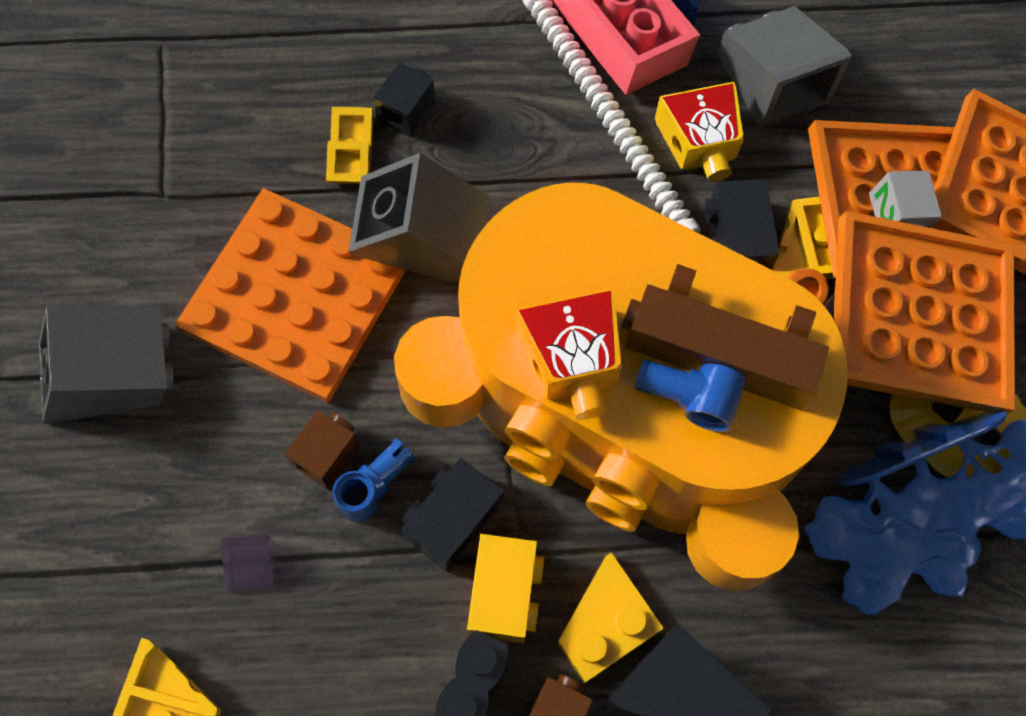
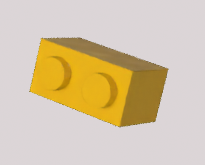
(503, 588)

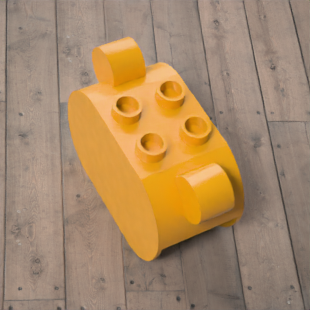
(643, 450)

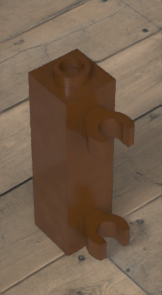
(691, 333)

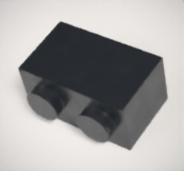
(744, 219)
(451, 513)

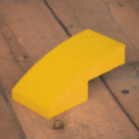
(349, 144)

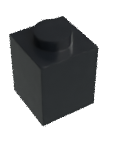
(404, 99)

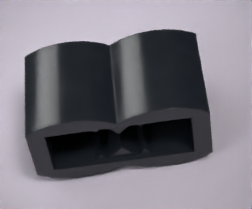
(478, 674)

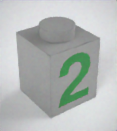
(906, 198)

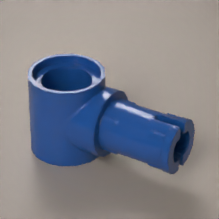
(706, 394)
(372, 479)

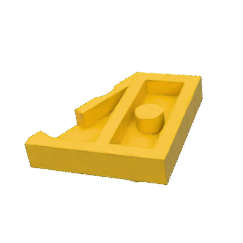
(804, 240)
(607, 622)
(160, 688)

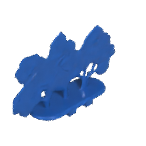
(929, 523)

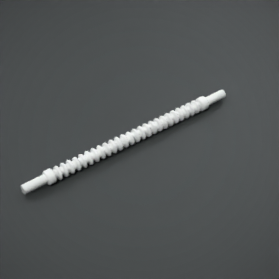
(608, 110)

